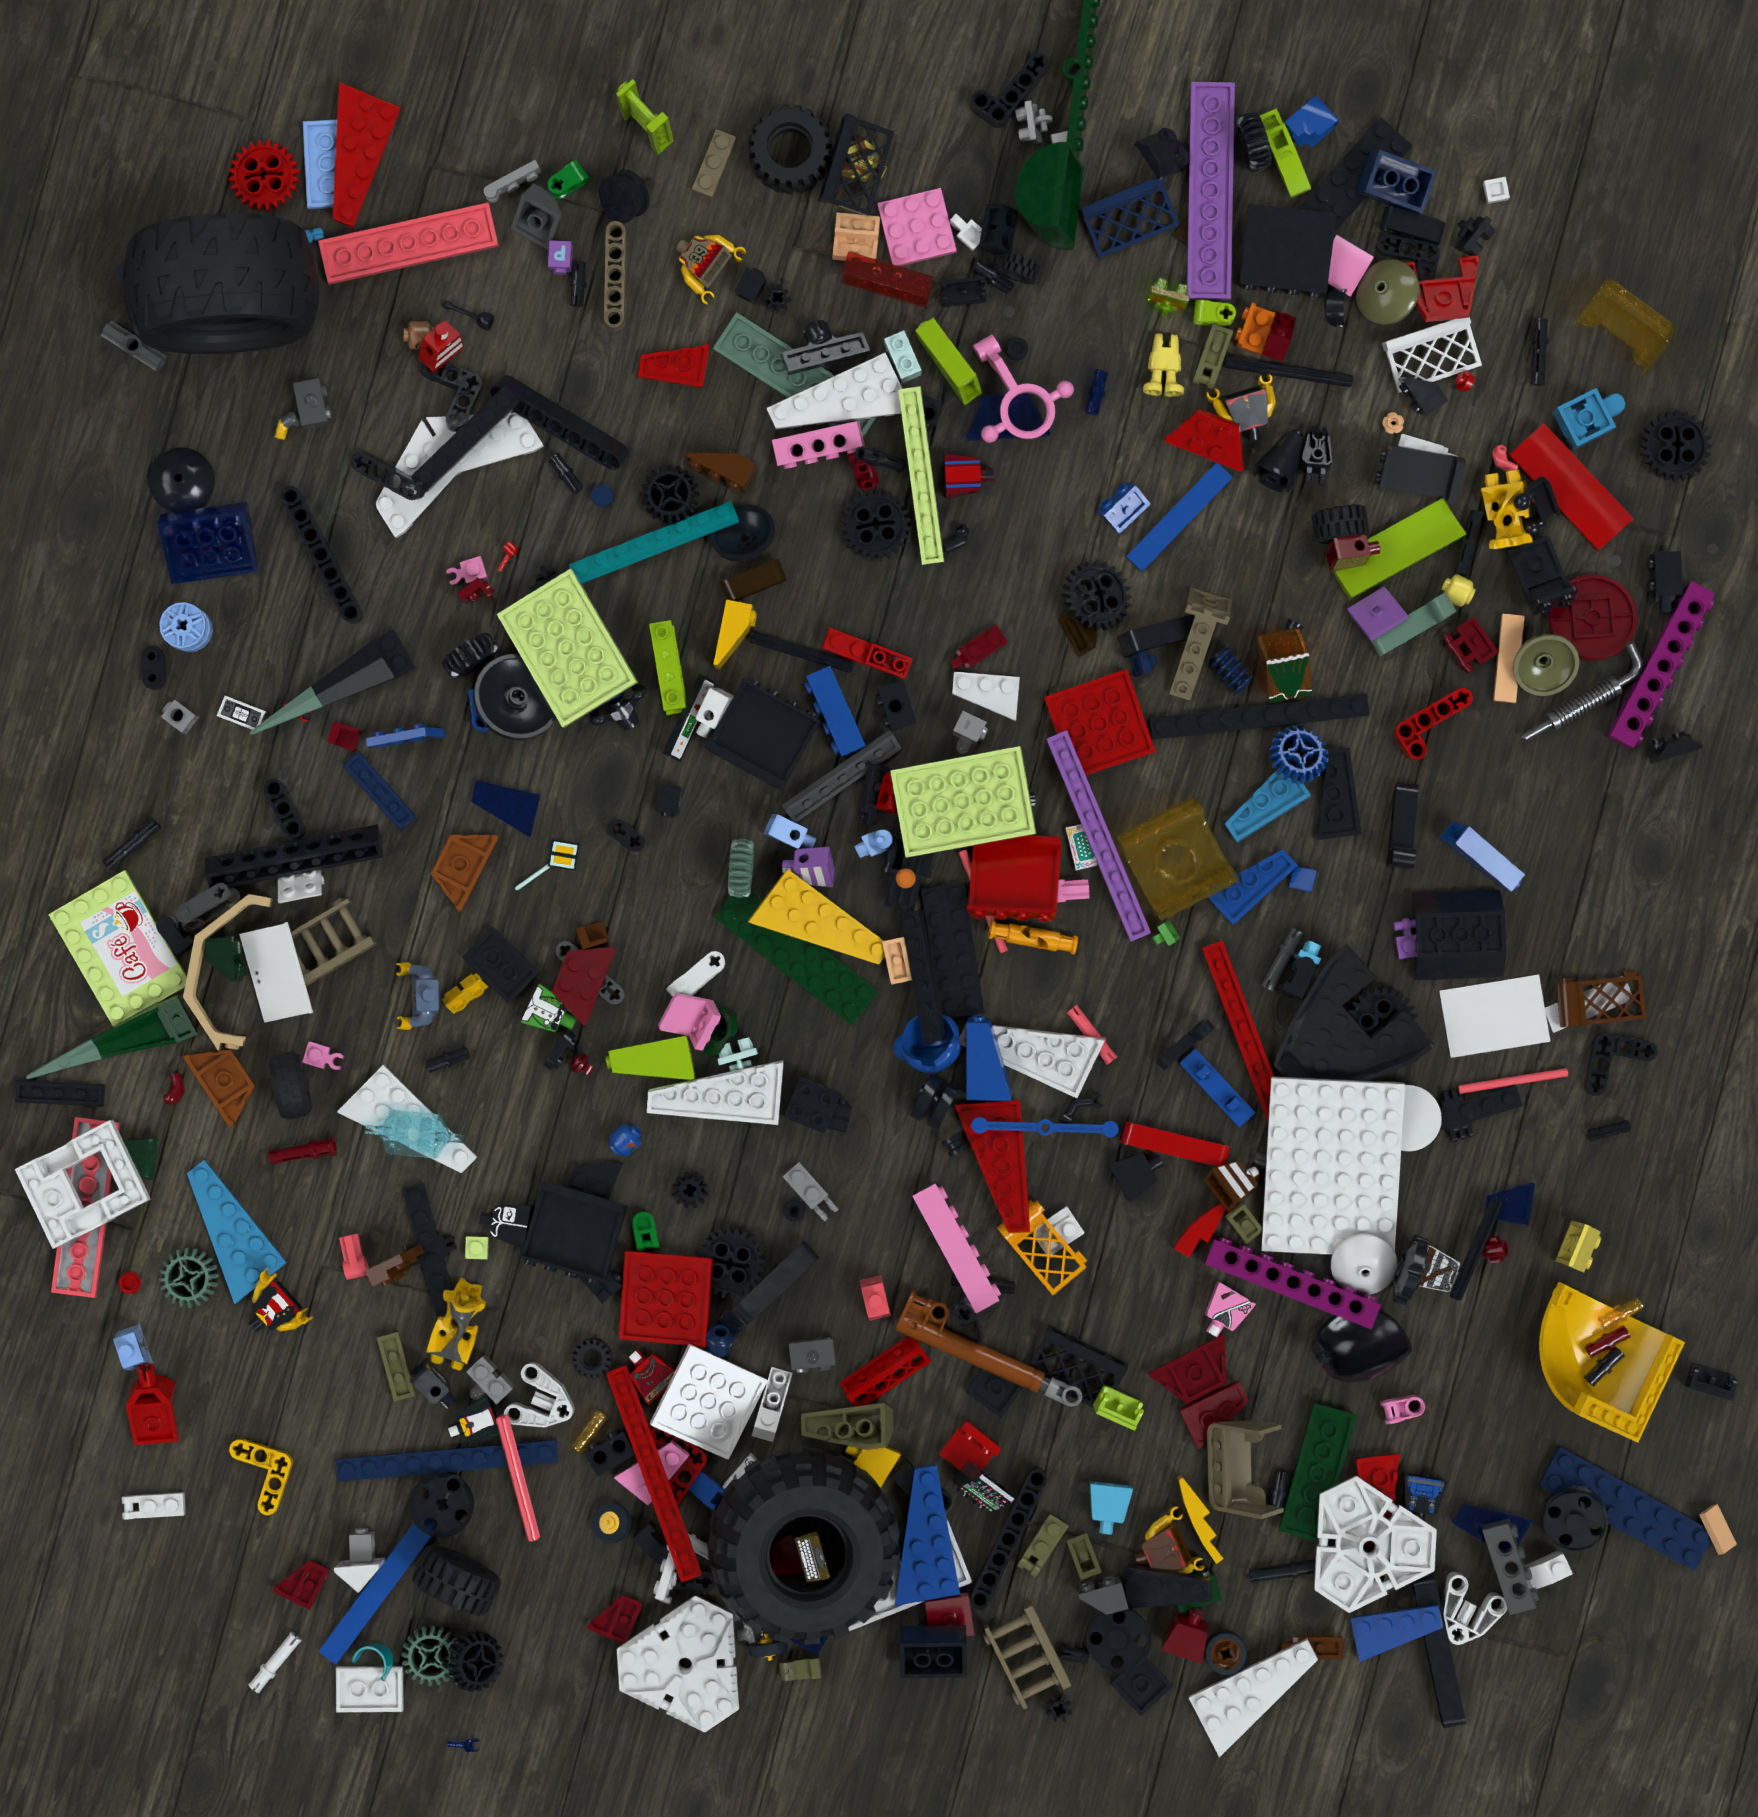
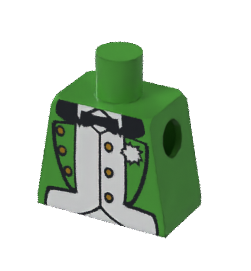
(547, 1011)

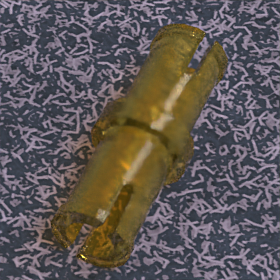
(1620, 1313)
(589, 1431)

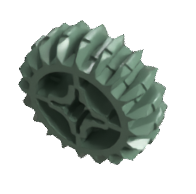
(741, 868)
(184, 1268)
(419, 1670)

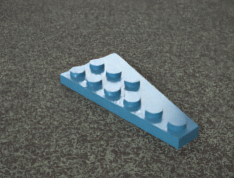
(236, 1237)

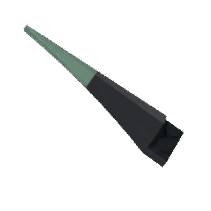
(367, 668)

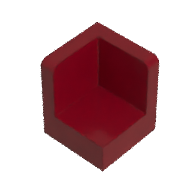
(344, 736)

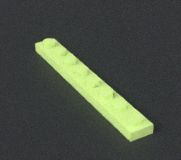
(921, 475)

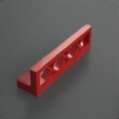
(882, 1369)

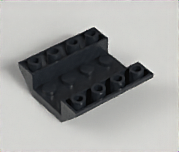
(1459, 934)

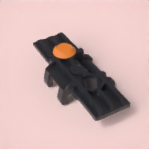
(905, 883)

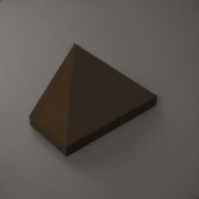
(1080, 638)

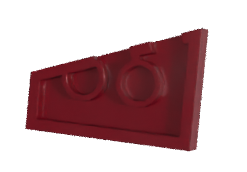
(1213, 1408)

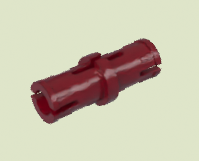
(1607, 1341)

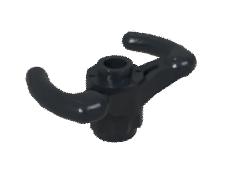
(621, 710)

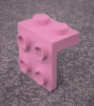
(691, 1017)

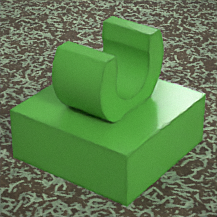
(1167, 934)

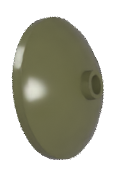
(1395, 300)
(1553, 673)

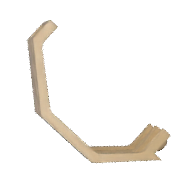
(231, 1040)

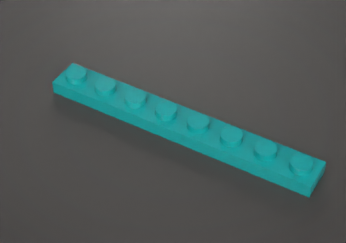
(655, 542)

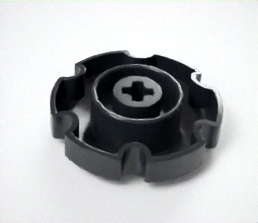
(1410, 1269)

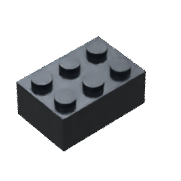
(933, 1651)

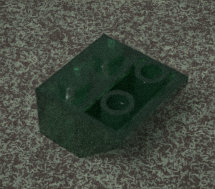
(225, 956)

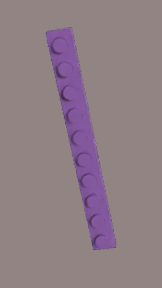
(1098, 835)

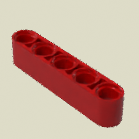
(1175, 1144)

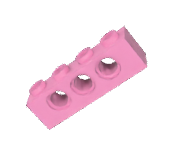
(784, 446)

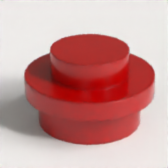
(1464, 381)
(129, 1283)

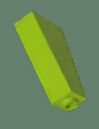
(949, 361)
(659, 1059)

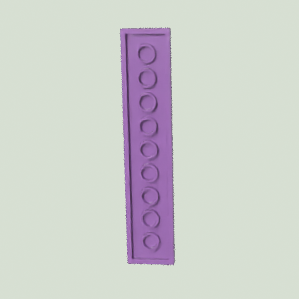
(1210, 190)

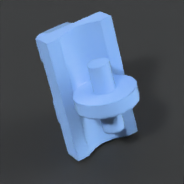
(874, 843)

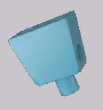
(1109, 1504)

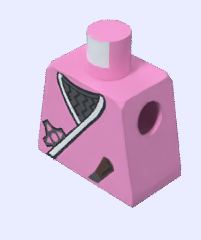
(1226, 1309)

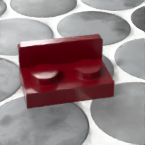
(472, 592)

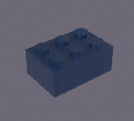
(1396, 181)

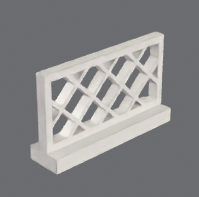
(1432, 334)

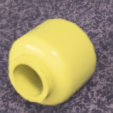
(1459, 590)

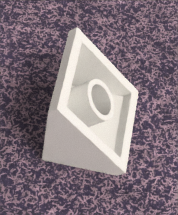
(358, 1573)

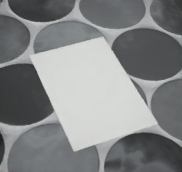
(1494, 1016)

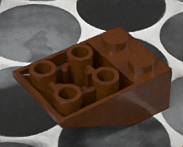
(725, 467)

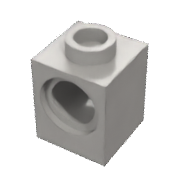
(185, 723)
(362, 1545)

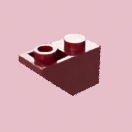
(1279, 336)

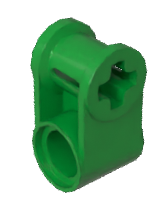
(569, 178)

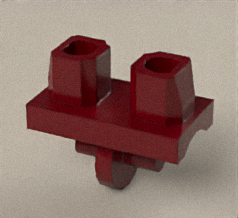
(864, 474)

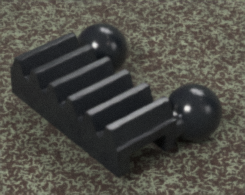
(1542, 501)

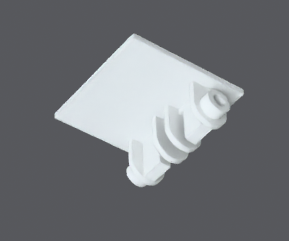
(300, 886)

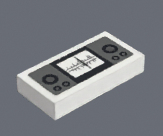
(241, 713)

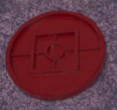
(1598, 619)

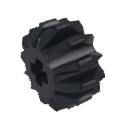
(684, 1185)

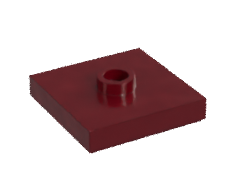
(950, 1611)

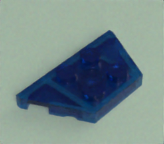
(1020, 412)

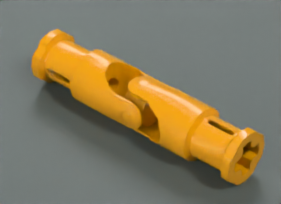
(1048, 939)

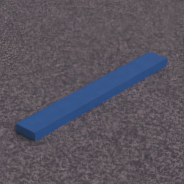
(376, 1592)

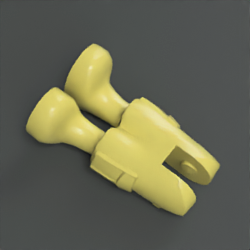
(1165, 360)

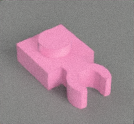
(469, 571)
(319, 1055)

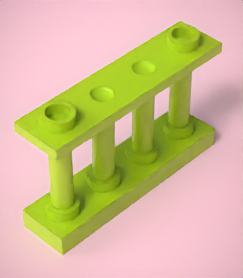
(655, 125)
(668, 667)

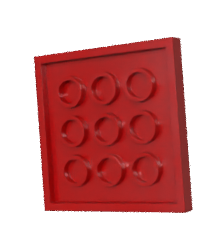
(1102, 721)
(665, 1298)

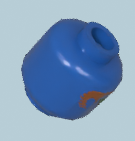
(625, 1139)

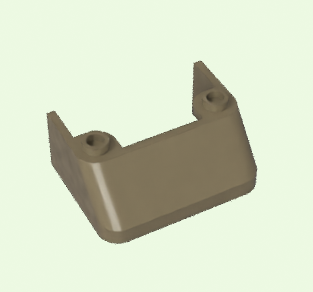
(1231, 1468)

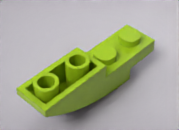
(1285, 154)

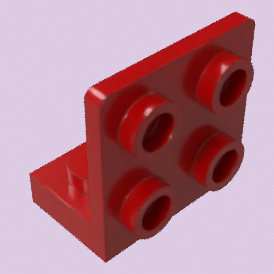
(969, 1444)

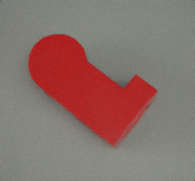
(886, 798)

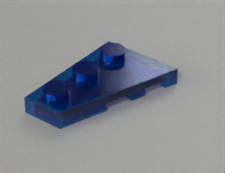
(508, 804)
(1474, 1518)

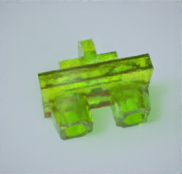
(1167, 299)

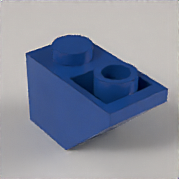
(707, 1490)

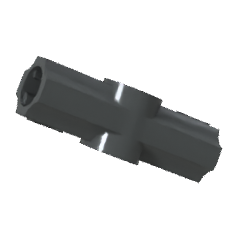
(122, 339)

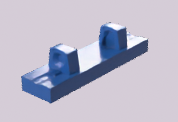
(1217, 1087)

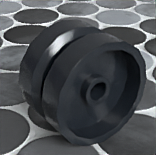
(931, 1100)

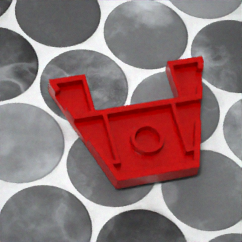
(1449, 296)

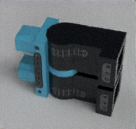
(1302, 971)

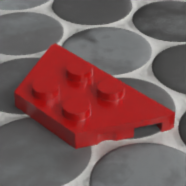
(1210, 438)

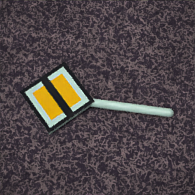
(562, 856)

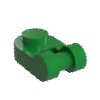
(644, 1223)

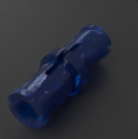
(1096, 392)

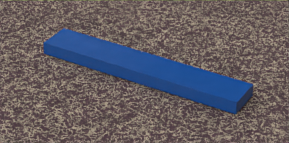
(1179, 517)

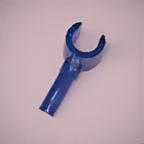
(467, 1745)

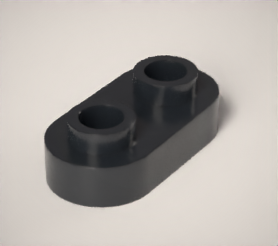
(153, 667)
(555, 1058)

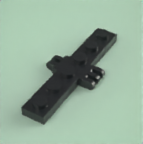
(1458, 1113)
(434, 1245)

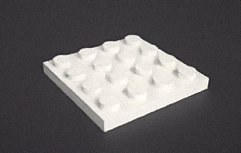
(708, 1401)

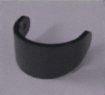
(1335, 307)

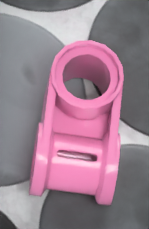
(1400, 1408)

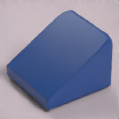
(1302, 879)

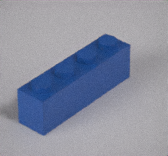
(835, 711)

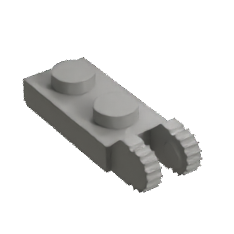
(809, 1189)

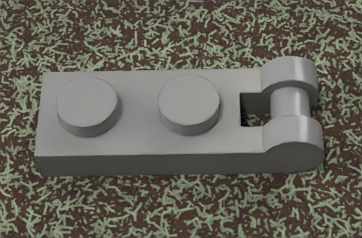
(512, 181)

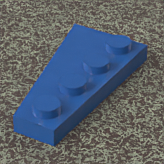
(1252, 886)
(1390, 1629)

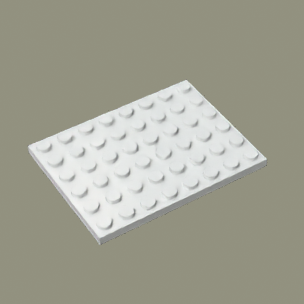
(1331, 1163)

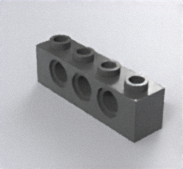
(1516, 1600)

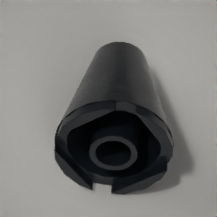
(1280, 463)

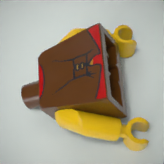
(1166, 1548)

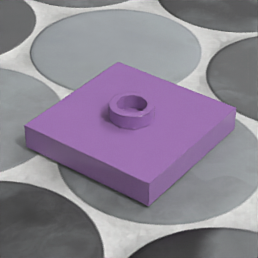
(1377, 613)

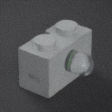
(970, 731)
(488, 1381)

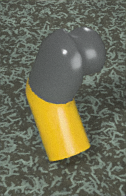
(286, 422)

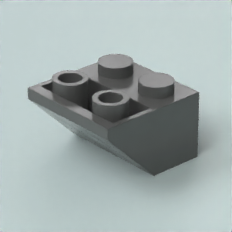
(1104, 1594)

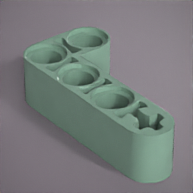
(1417, 622)

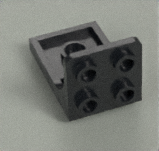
(1542, 576)

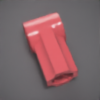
(354, 1261)

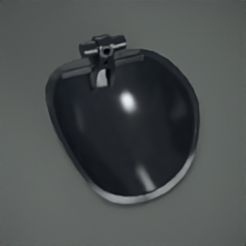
(1358, 1353)

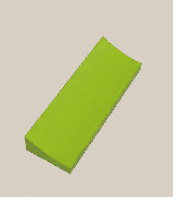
(1403, 546)

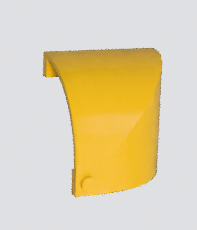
(1627, 1394)

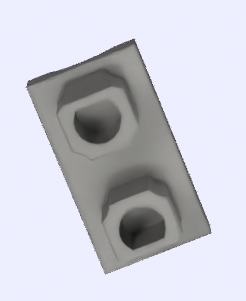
(1030, 114)

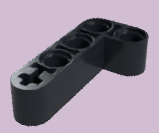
(1014, 88)
(1155, 635)
(1402, 826)

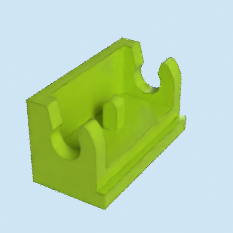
(1118, 1407)

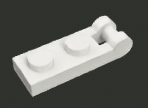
(154, 1505)

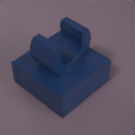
(1142, 663)

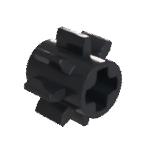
(778, 293)
(1062, 1713)

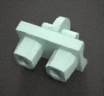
(746, 1050)

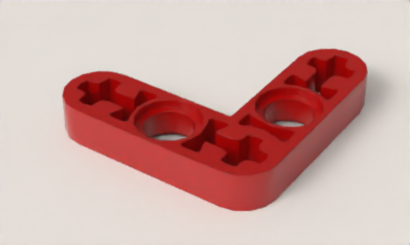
(688, 1465)

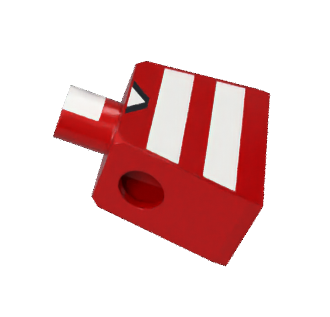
(443, 343)

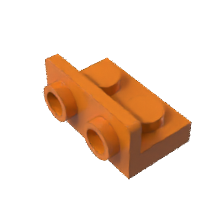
(1255, 329)

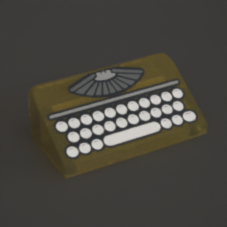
(812, 1557)

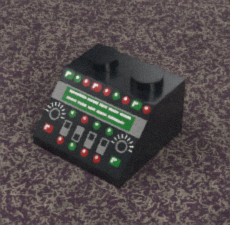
(982, 1488)

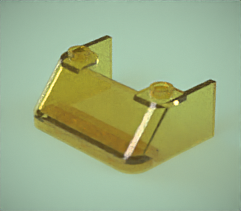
(1629, 321)

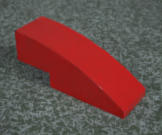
(1201, 1227)

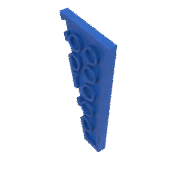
(927, 1553)

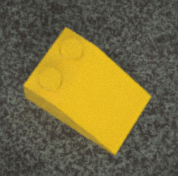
(735, 626)

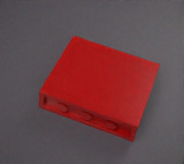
(1016, 878)

